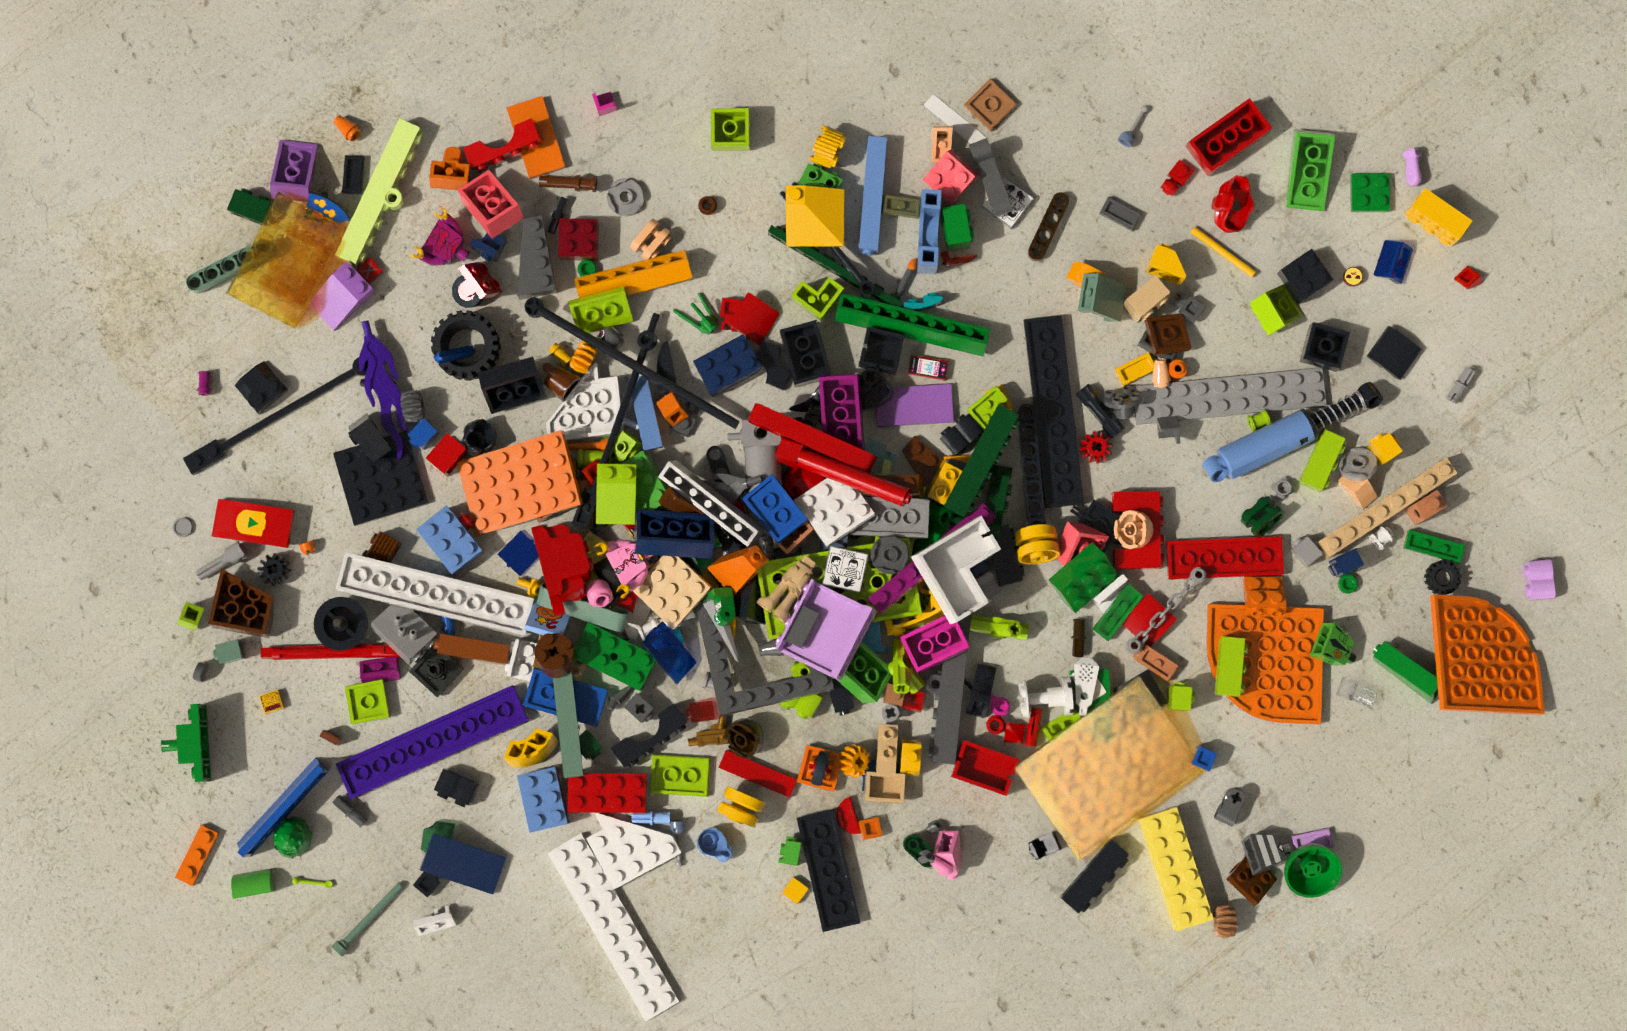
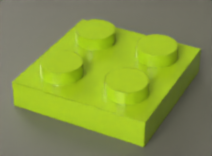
(367, 702)

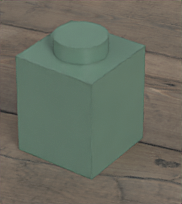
(229, 652)

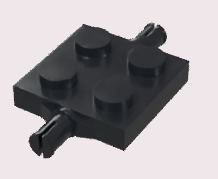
(1098, 518)

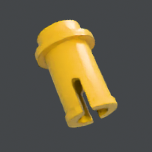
(560, 354)

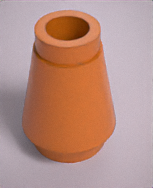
(347, 128)

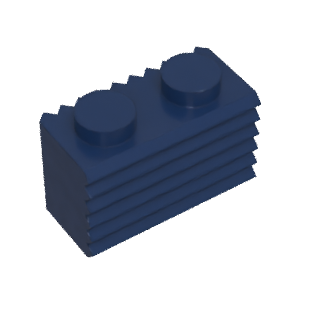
(1345, 563)

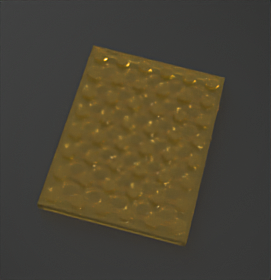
(1108, 768)

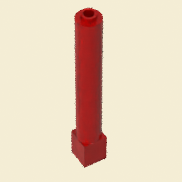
(796, 456)

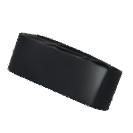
(870, 390)

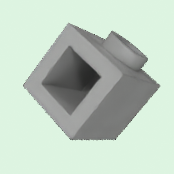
(1306, 550)

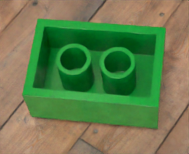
(1083, 577)

